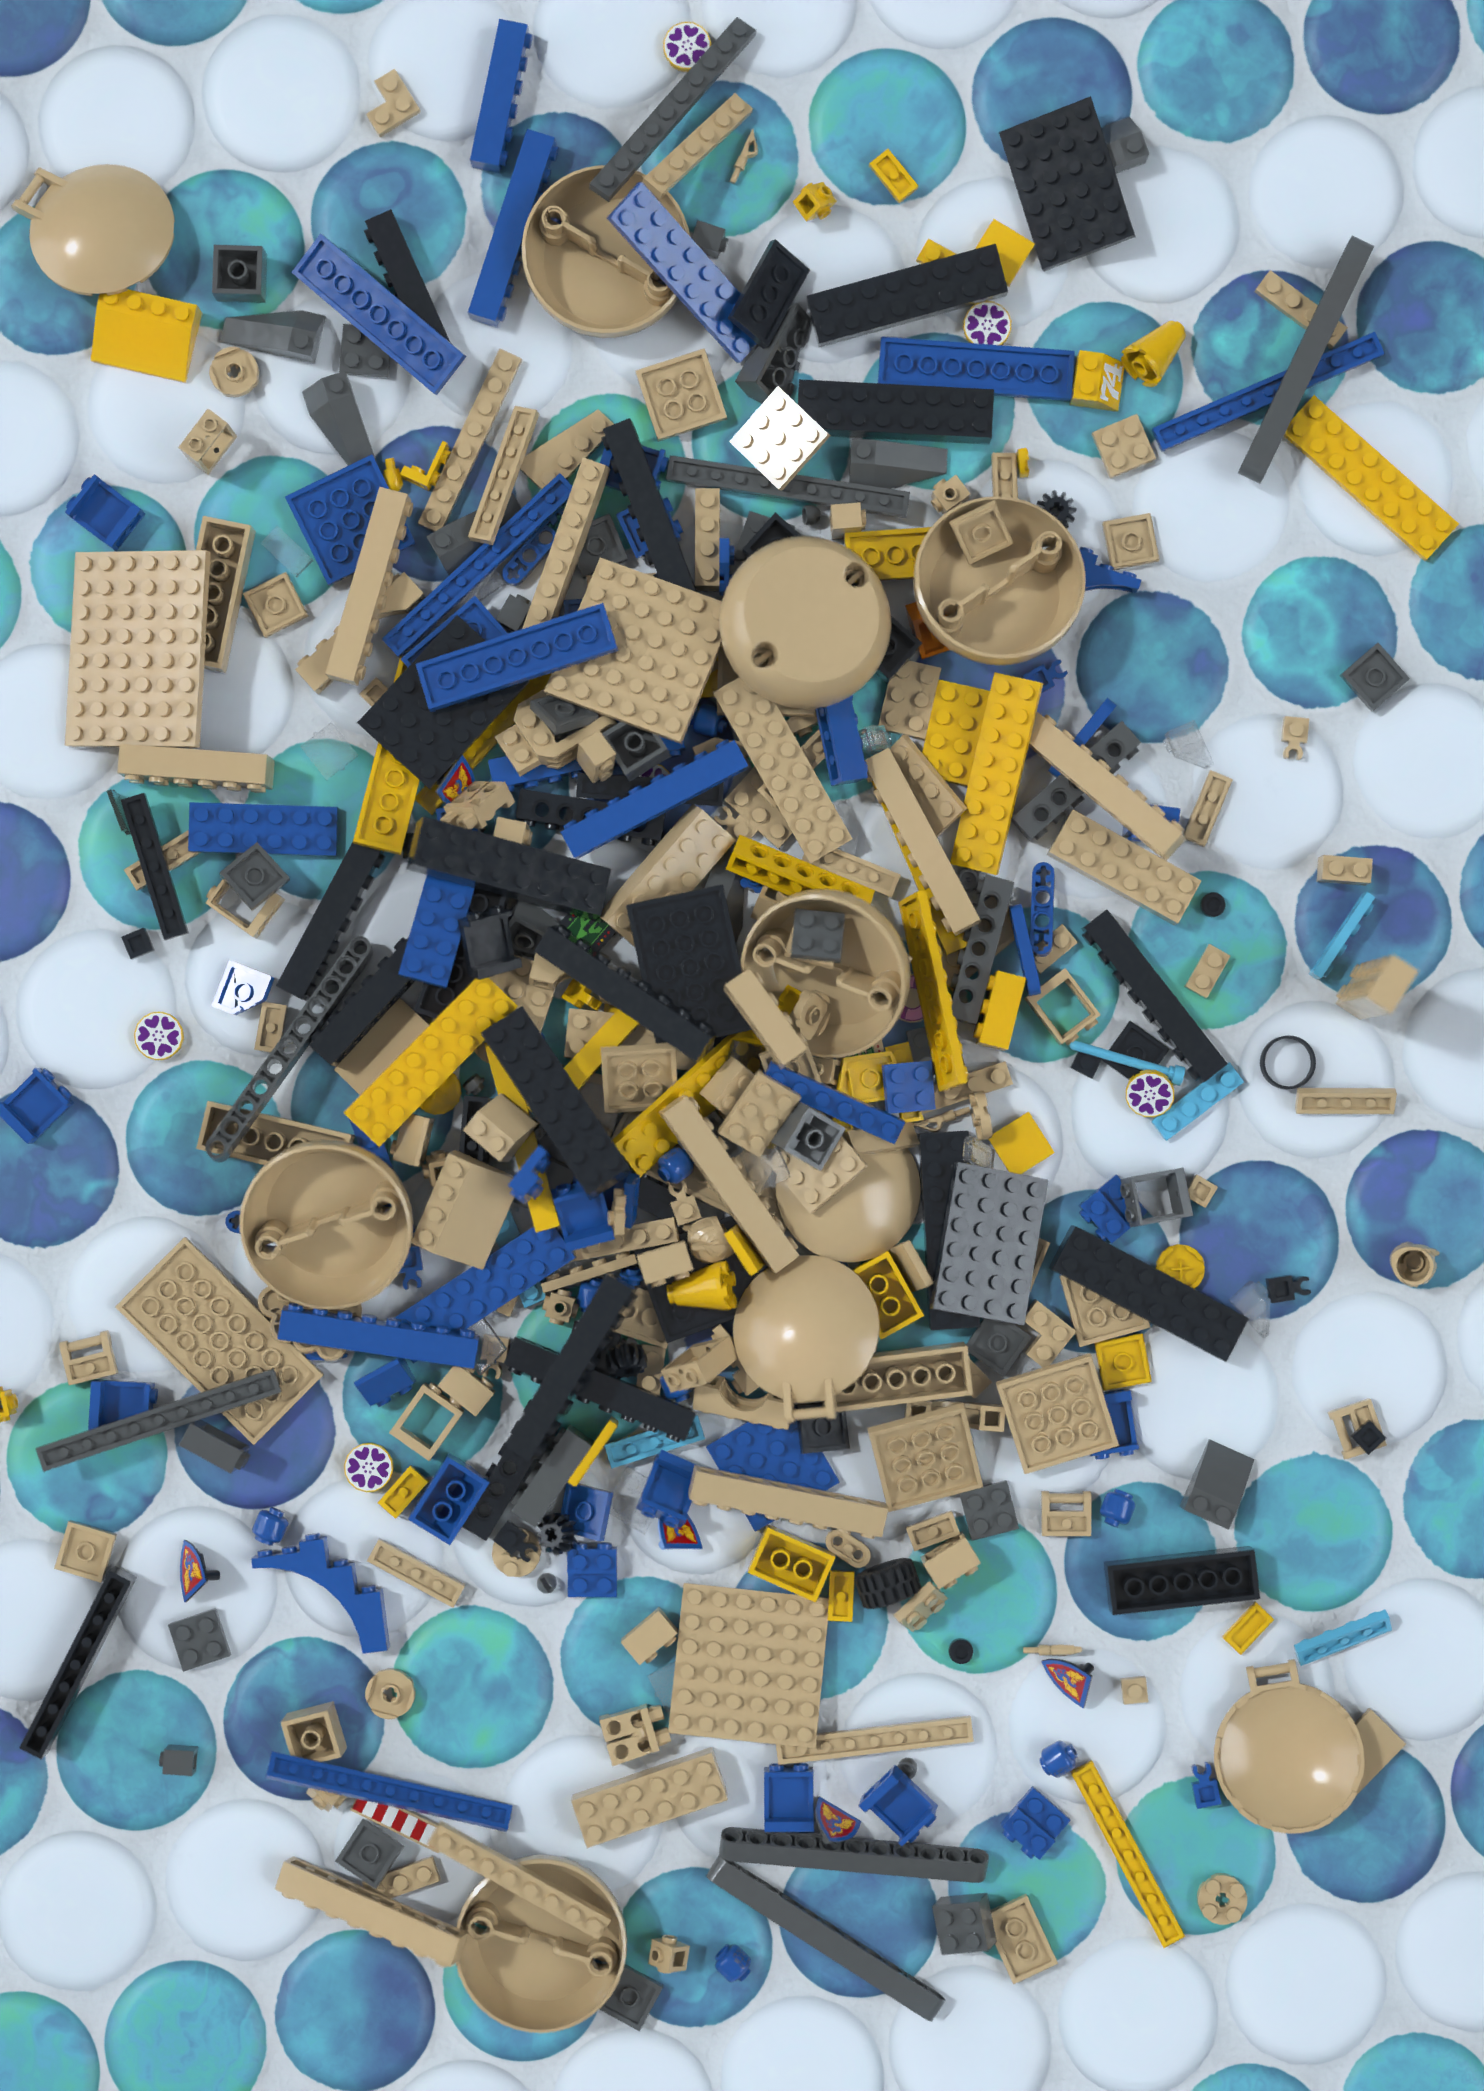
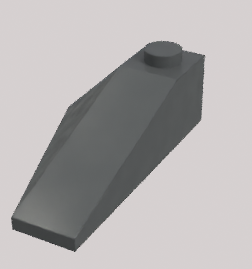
(1125, 144)
(281, 333)
(338, 416)
(893, 463)
(452, 540)
(733, 890)

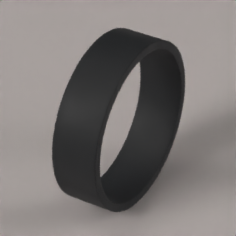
(1312, 1059)

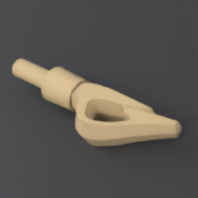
(745, 154)
(940, 1119)
(1056, 1650)

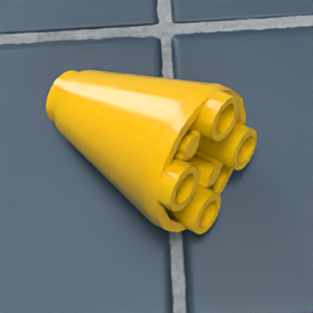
(705, 1288)

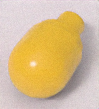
(392, 475)

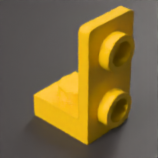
(416, 475)

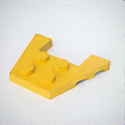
(863, 1080)

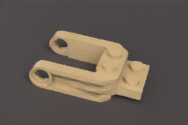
(533, 744)

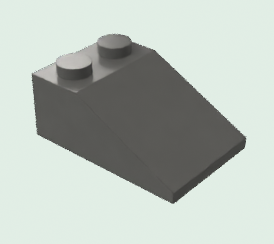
(1217, 1484)

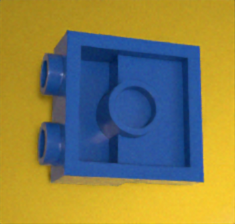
(629, 527)
(526, 1182)
(1107, 1210)
(592, 1570)
(1034, 1823)

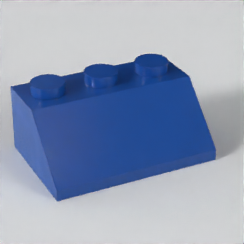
(449, 1499)

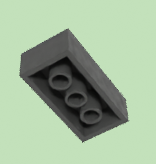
(552, 1476)

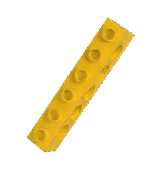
(786, 872)

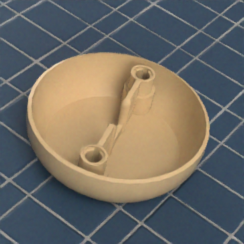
(585, 267)
(1007, 602)
(806, 621)
(863, 989)
(328, 1224)
(532, 1965)

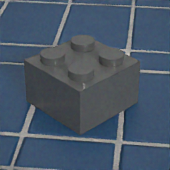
(239, 273)
(635, 749)
(964, 1923)

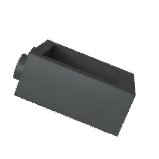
(1177, 1192)
(215, 1446)

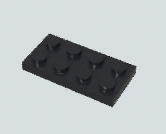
(769, 294)

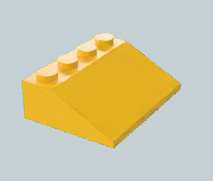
(145, 334)

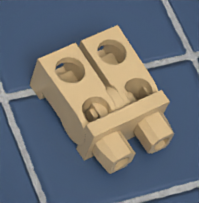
(477, 804)
(632, 1734)

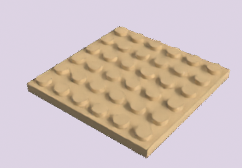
(663, 655)
(749, 1665)

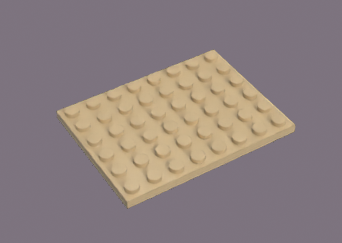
(137, 648)

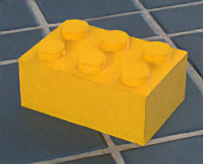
(999, 1010)
(891, 1294)
(791, 1563)

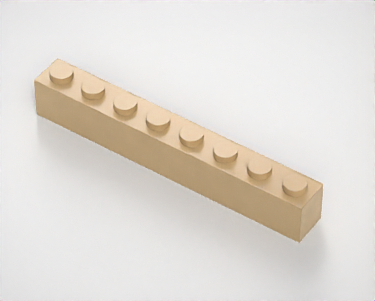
(568, 542)
(369, 586)
(1104, 788)
(922, 843)
(729, 1184)
(787, 1501)
(371, 1912)

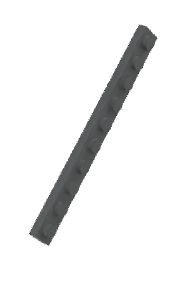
(672, 109)
(800, 488)
(158, 1419)

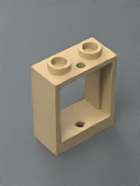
(205, 436)
(260, 921)
(1087, 1023)
(699, 1364)
(412, 1440)

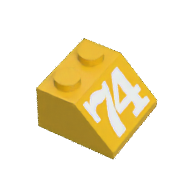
(1097, 381)

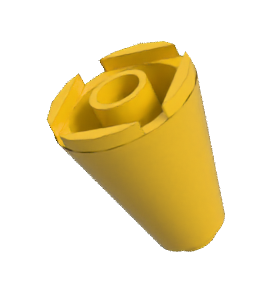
(1153, 353)

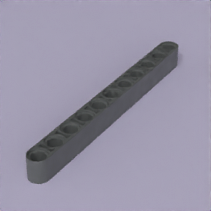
(1305, 359)
(288, 1061)
(854, 1855)
(826, 1938)

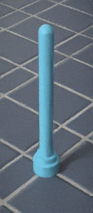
(1174, 1073)

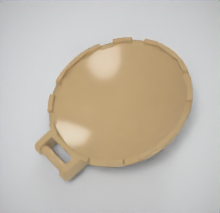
(98, 227)
(864, 1215)
(806, 1333)
(1288, 1754)

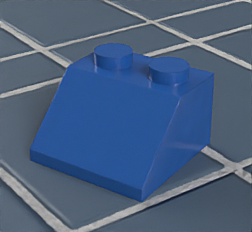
(386, 1381)

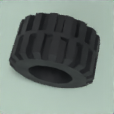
(887, 1583)

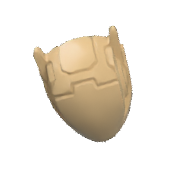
(707, 1240)
(1413, 1263)

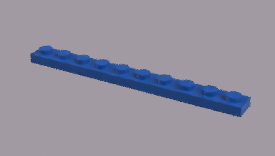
(1262, 393)
(478, 566)
(388, 1791)

